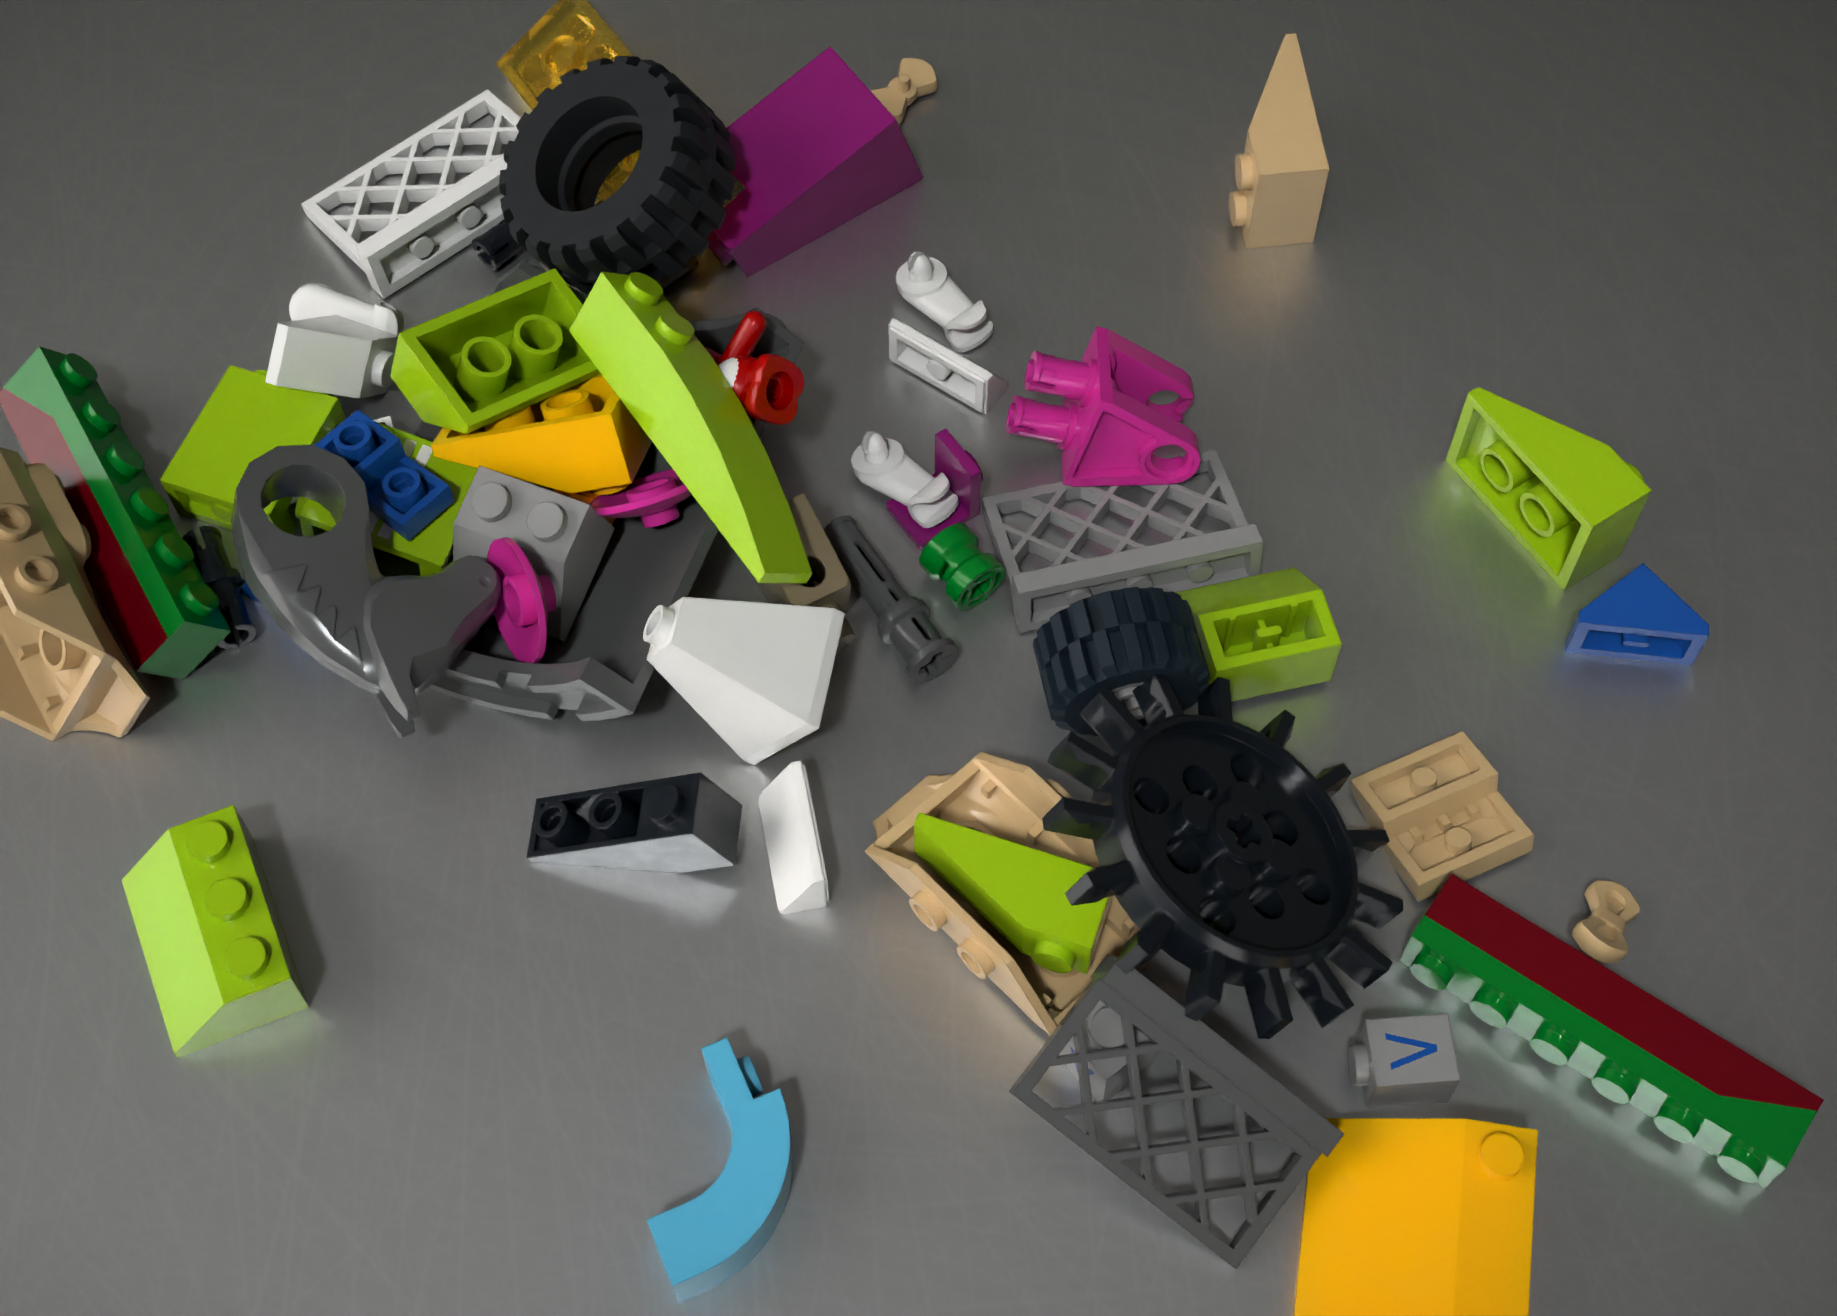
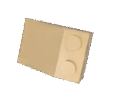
(1283, 160)

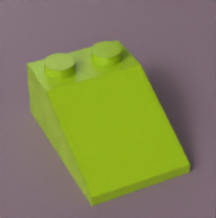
(1548, 485)

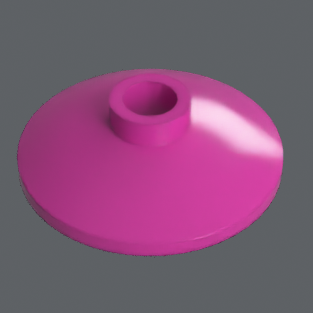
(649, 497)
(524, 601)

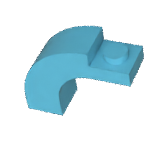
(736, 1216)

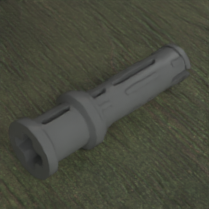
(900, 617)

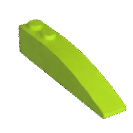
(691, 419)

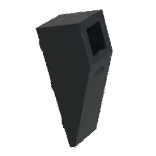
(643, 826)

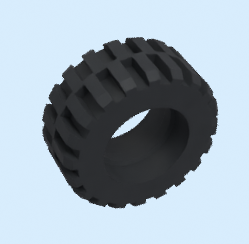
(577, 141)

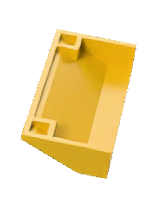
(1419, 1220)

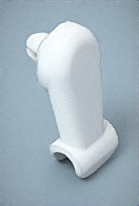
(933, 292)
(321, 300)
(890, 471)

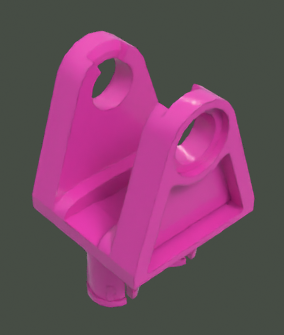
(1106, 417)

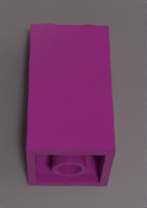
(809, 164)

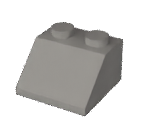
(553, 530)

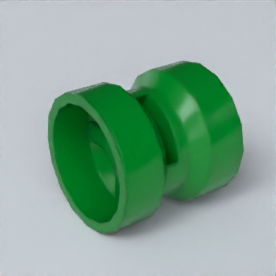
(962, 567)

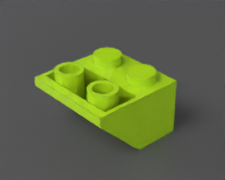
(1265, 632)

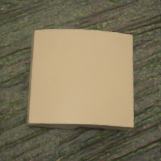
(1441, 815)

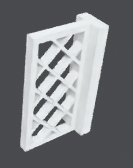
(451, 213)

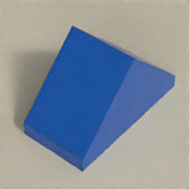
(1639, 622)

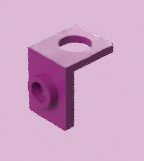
(964, 480)

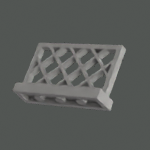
(1178, 565)

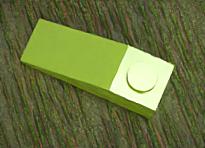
(1016, 892)

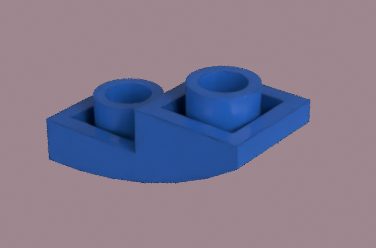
(396, 485)

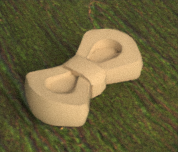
(914, 80)
(1603, 931)

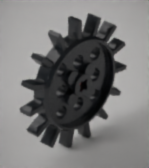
(1223, 853)

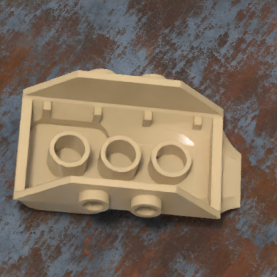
(55, 648)
(1008, 804)

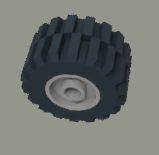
(1118, 644)

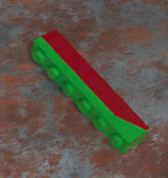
(136, 555)
(1611, 1033)

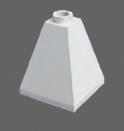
(748, 667)

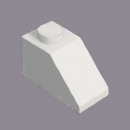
(332, 357)

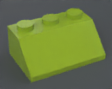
(493, 355)
(212, 933)

